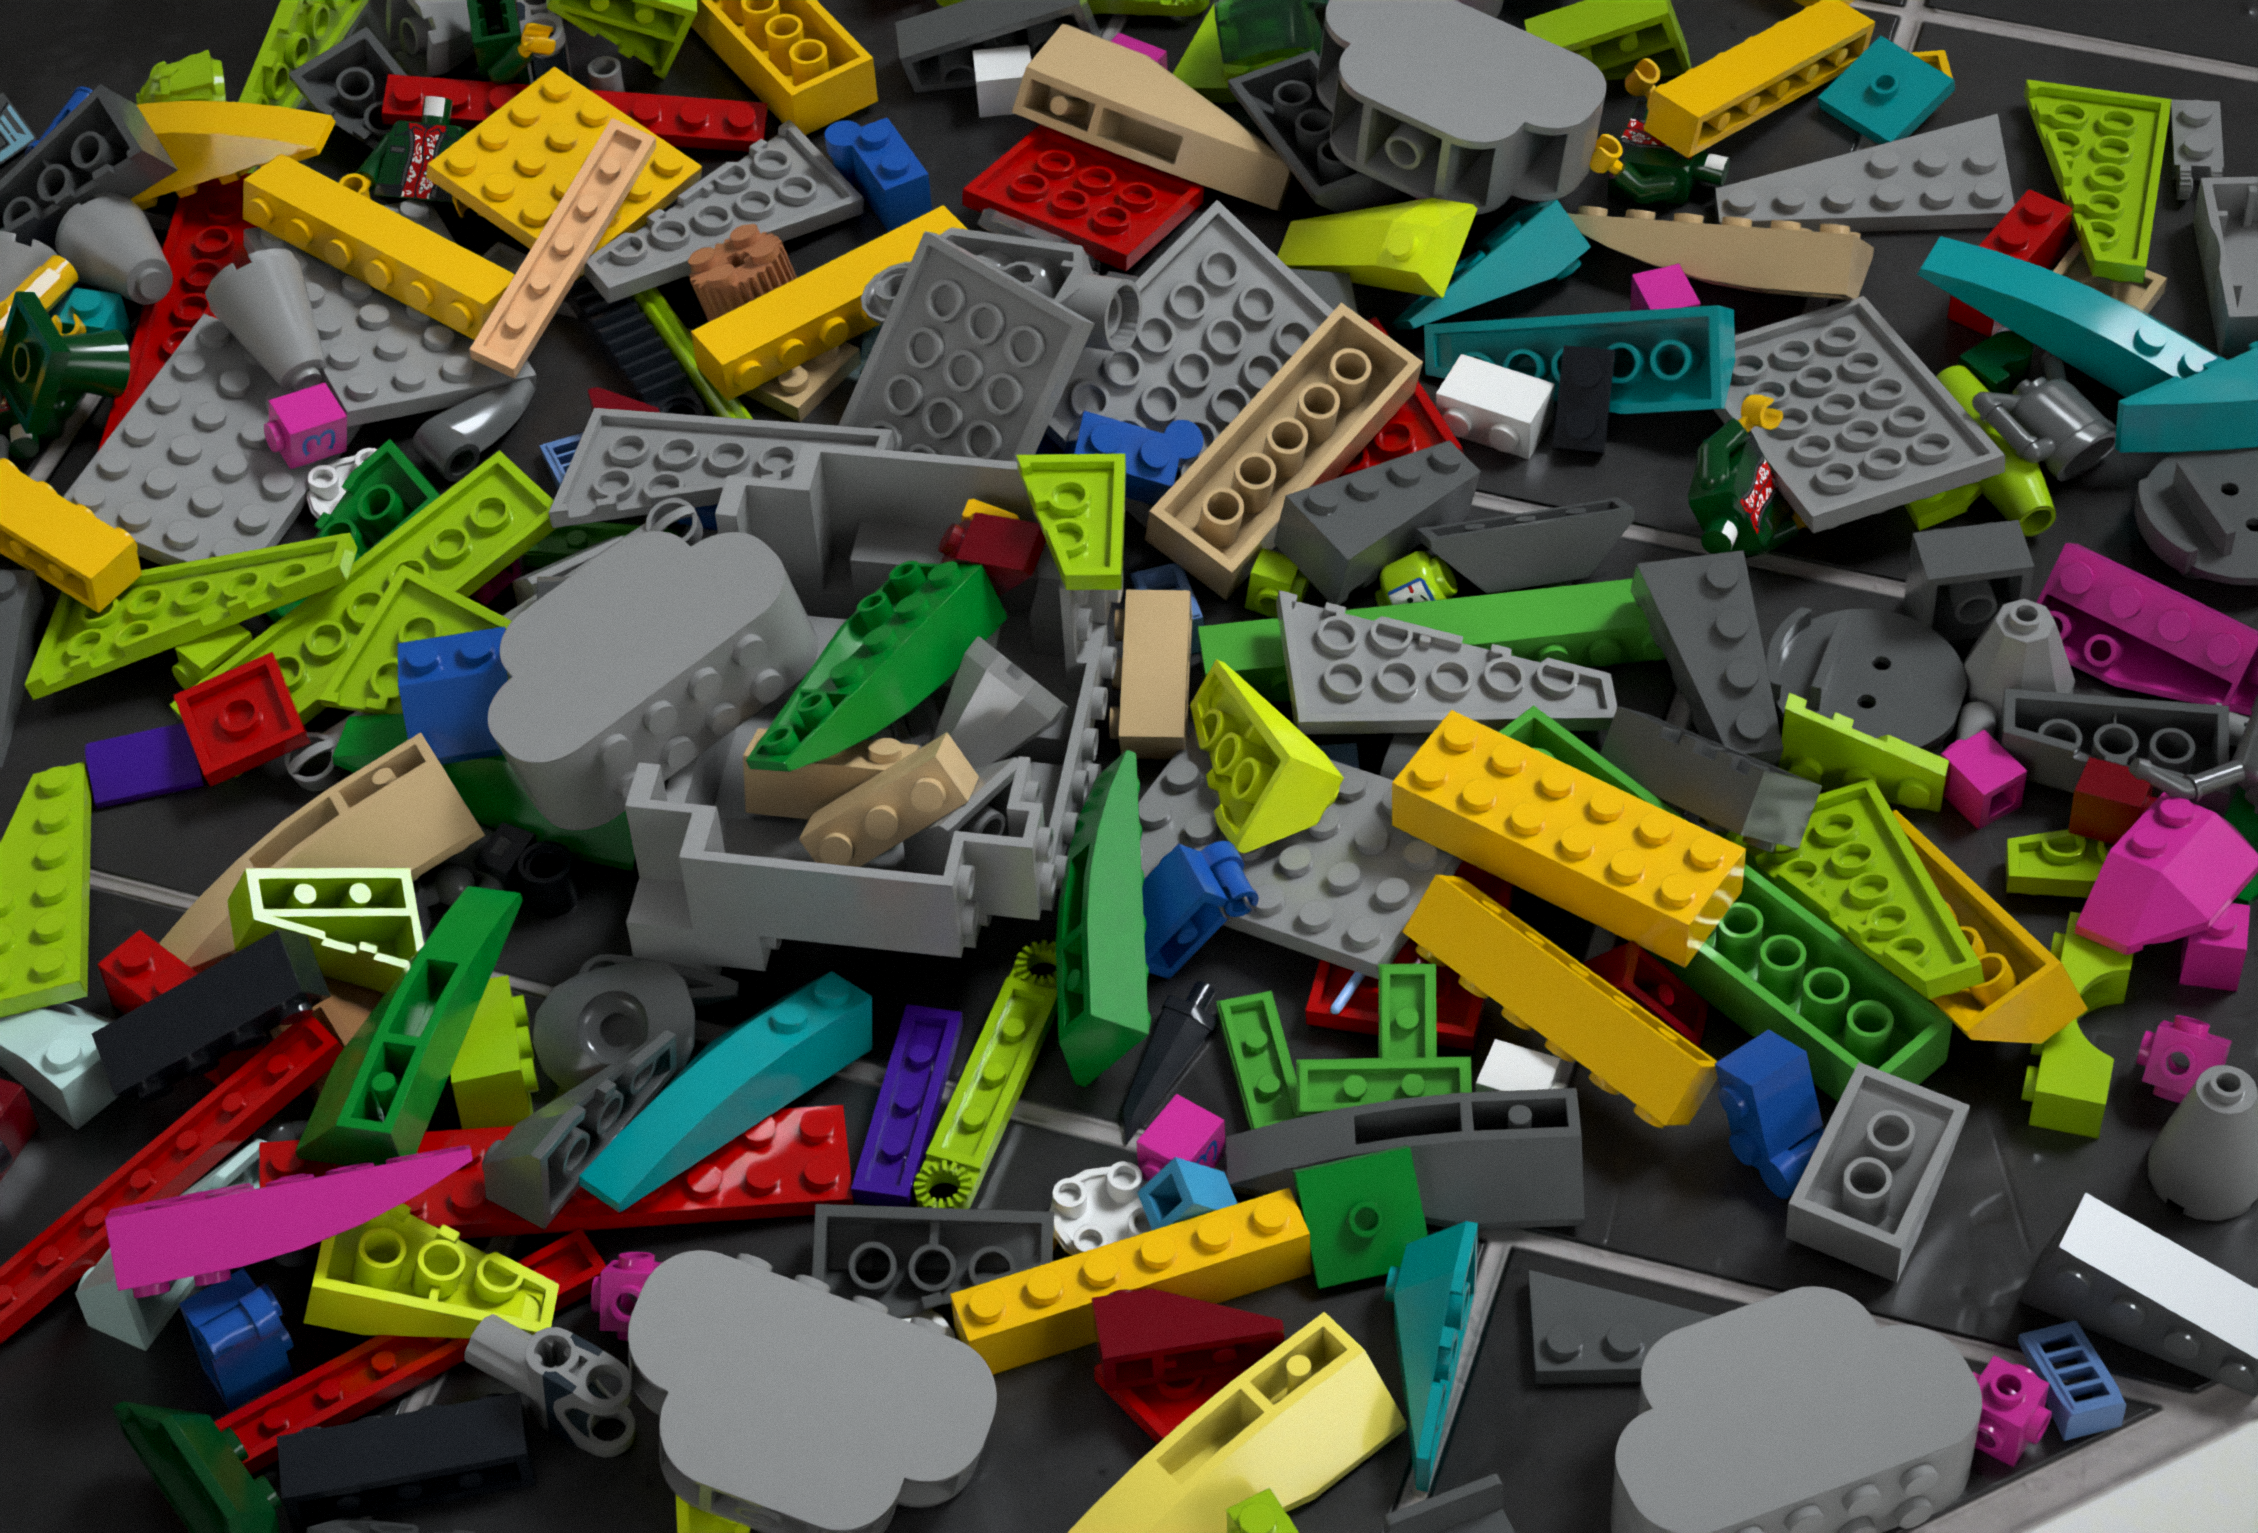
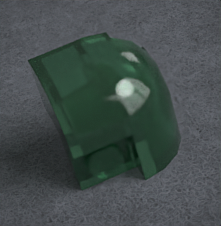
(1266, 29)

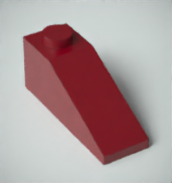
(1172, 1337)

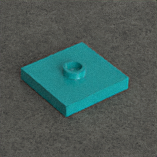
(1886, 92)

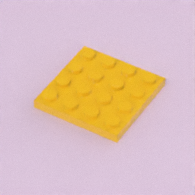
(532, 149)

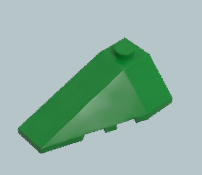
(377, 501)

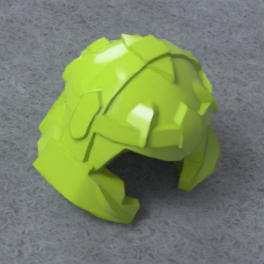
(190, 79)

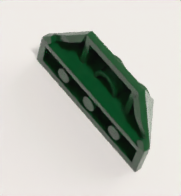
(199, 1470)

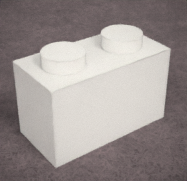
(1496, 406)

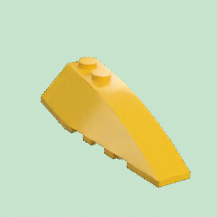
(227, 140)
(2025, 985)

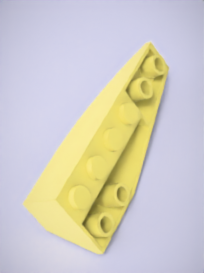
(1280, 1425)

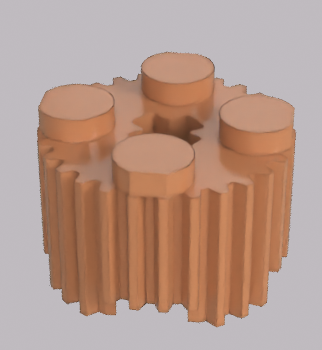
(739, 270)

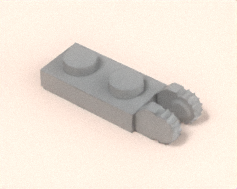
(2195, 143)

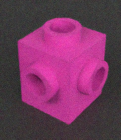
(2183, 1036)
(619, 1288)
(2011, 1410)

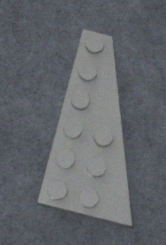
(1914, 183)
(1408, 677)

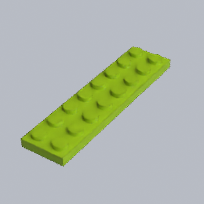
(454, 541)

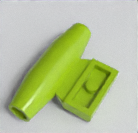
(2016, 493)

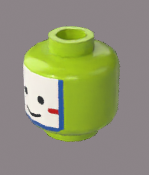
(1416, 579)

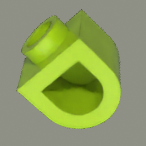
(1269, 575)

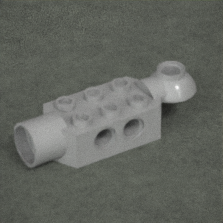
(1047, 266)

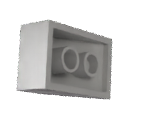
(1875, 1172)

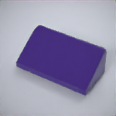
(142, 765)

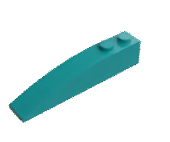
(2065, 317)
(1661, 358)
(2195, 413)
(735, 1086)

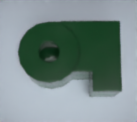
(2000, 361)

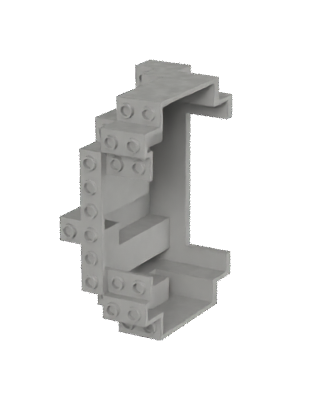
(735, 883)

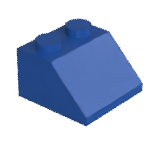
(449, 690)

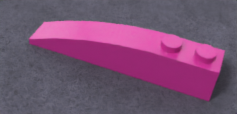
(242, 1225)

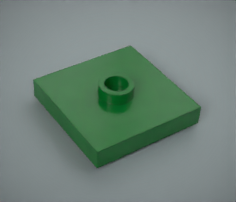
(1360, 1214)

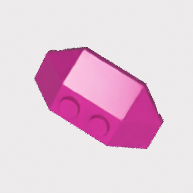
(2167, 877)

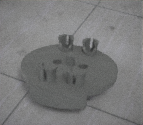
(2194, 522)
(1833, 669)

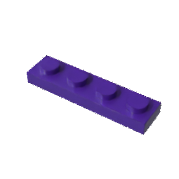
(907, 1106)

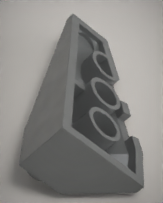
(350, 85)
(923, 1255)

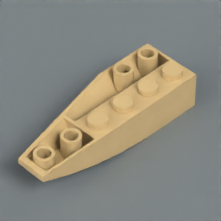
(1147, 115)
(1738, 255)
(382, 816)

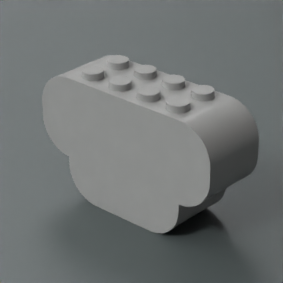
(1456, 102)
(644, 664)
(801, 1401)
(1796, 1423)

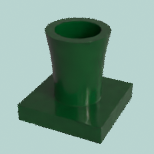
(42, 362)

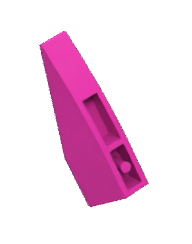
(2149, 634)

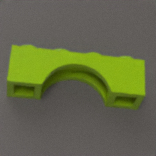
(2073, 1074)

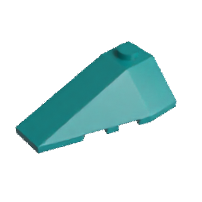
(1519, 252)
(1431, 1317)

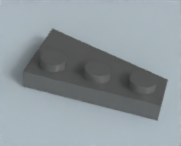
(1595, 1332)

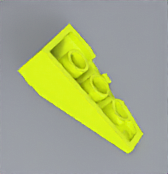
(1385, 246)
(1262, 765)
(421, 1282)

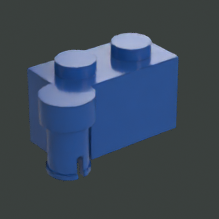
(881, 168)
(1150, 455)
(1186, 901)
(1771, 1109)
(239, 1337)

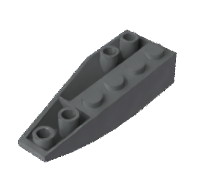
(1474, 1154)

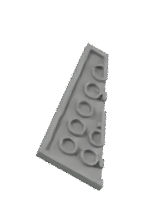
(779, 187)
(643, 457)

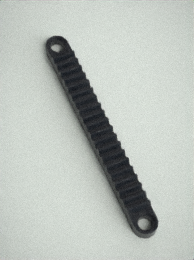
(634, 350)

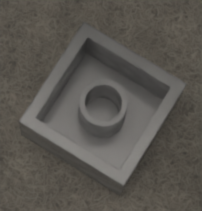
(1965, 577)

